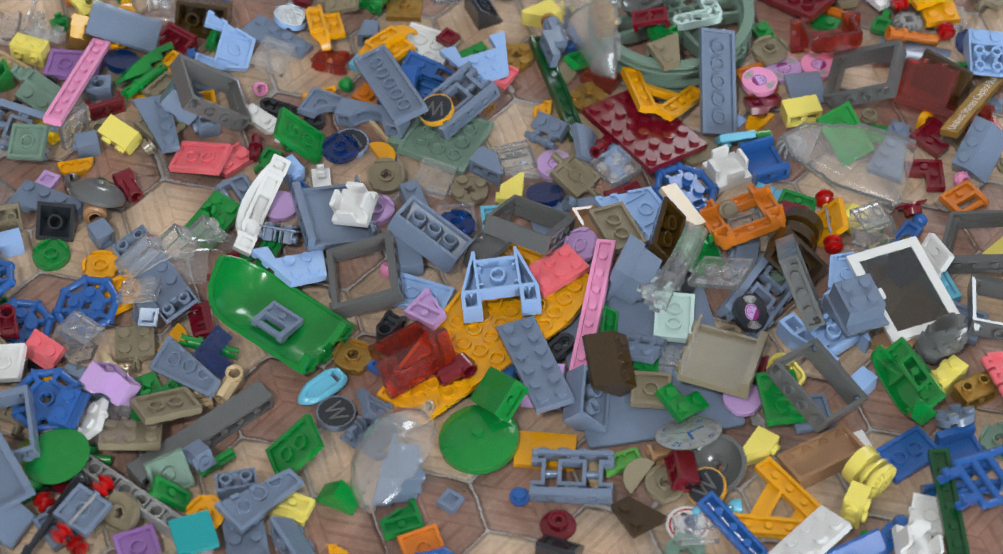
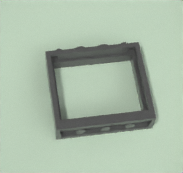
(864, 56)
(186, 68)
(498, 226)
(972, 263)
(800, 282)
(988, 287)
(371, 301)
(833, 373)

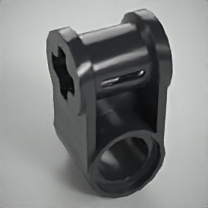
(389, 324)

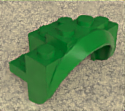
(908, 380)

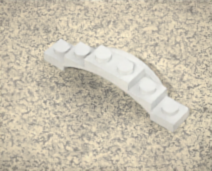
(257, 203)

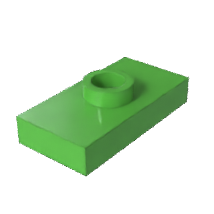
(621, 460)

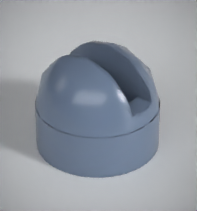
(569, 202)

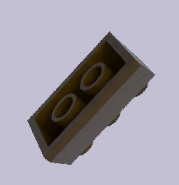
(193, 13)
(964, 80)
(666, 230)
(814, 263)
(609, 362)

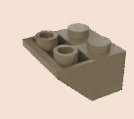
(11, 216)

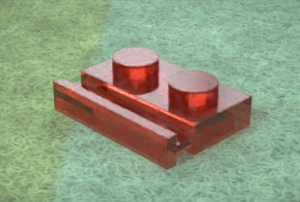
(604, 83)

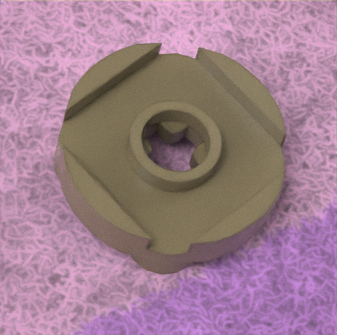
(776, 52)
(473, 183)
(389, 185)
(655, 490)
(131, 512)

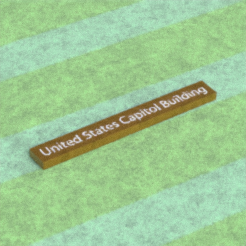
(971, 106)

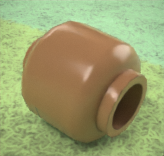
(92, 213)

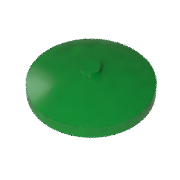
(478, 441)

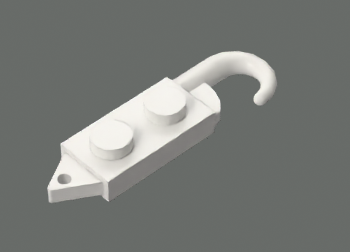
(262, 120)

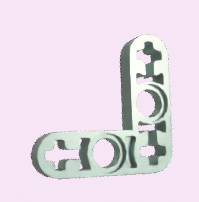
(686, 20)

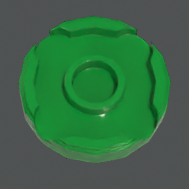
(51, 254)

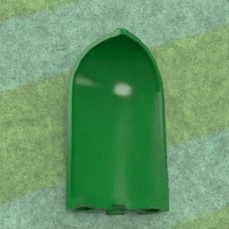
(243, 289)

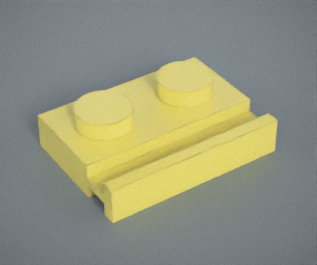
(296, 507)

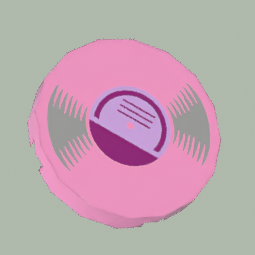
(817, 62)
(759, 81)

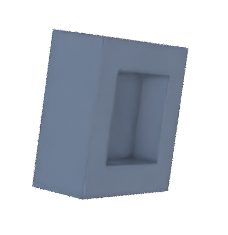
(450, 501)

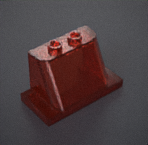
(847, 37)
(927, 86)
(411, 356)

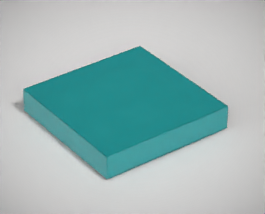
(194, 533)

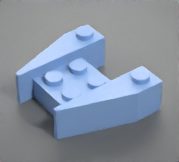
(498, 279)
(794, 334)

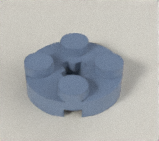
(955, 415)

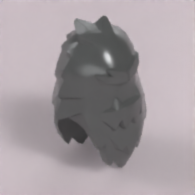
(942, 338)

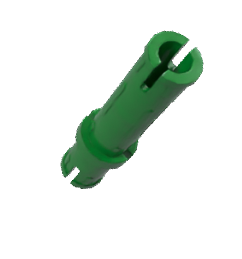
(139, 84)
(194, 343)

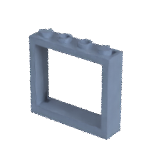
(16, 396)

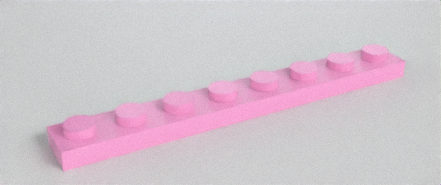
(76, 82)
(594, 297)

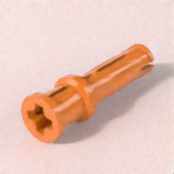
(910, 36)

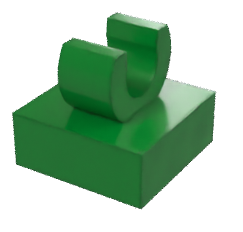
(60, 20)
(212, 40)

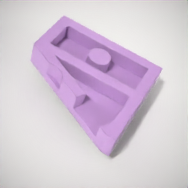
(426, 310)

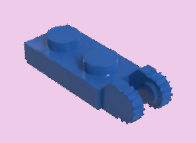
(428, 67)

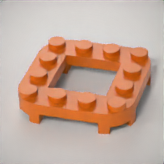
(763, 199)

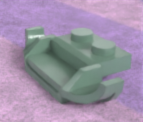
(36, 89)

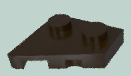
(636, 516)

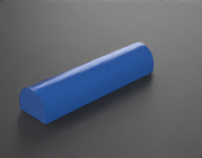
(730, 525)

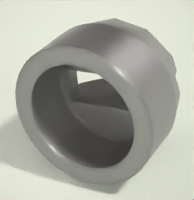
(68, 176)

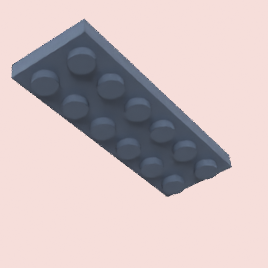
(717, 81)
(390, 85)
(535, 364)

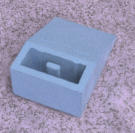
(984, 52)

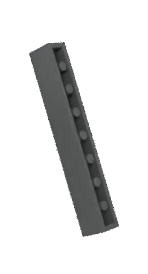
(210, 428)

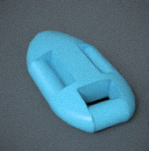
(322, 386)

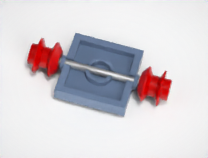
(82, 510)
(74, 544)

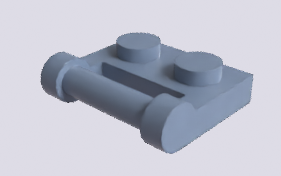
(238, 184)
(279, 316)
(372, 406)

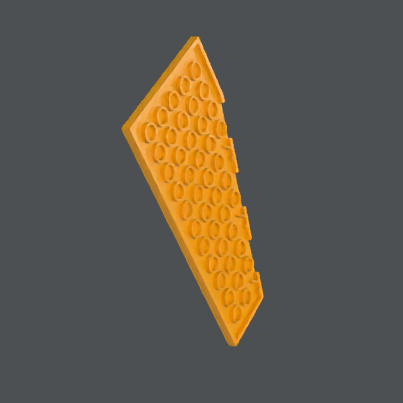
(482, 341)

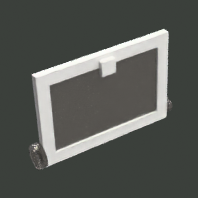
(907, 284)

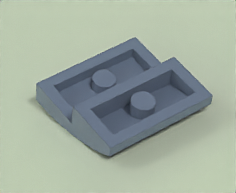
(804, 84)
(583, 140)

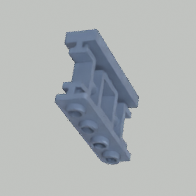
(470, 105)
(24, 115)
(763, 292)
(572, 491)

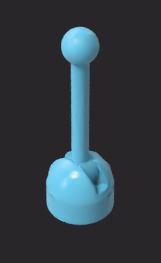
(734, 505)

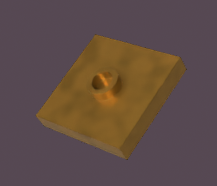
(404, 10)

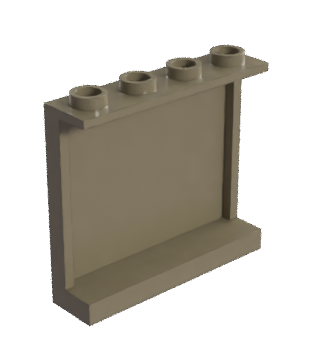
(720, 359)

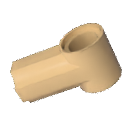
(229, 384)

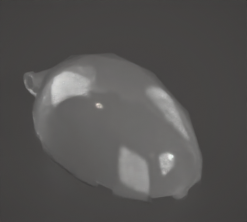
(390, 453)

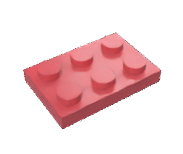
(200, 158)
(558, 270)

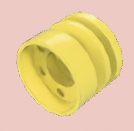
(869, 470)

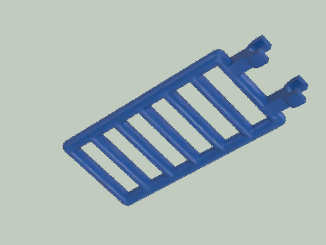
(975, 496)

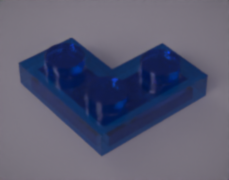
(210, 351)

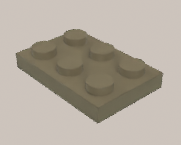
(615, 223)
(165, 405)
(130, 436)

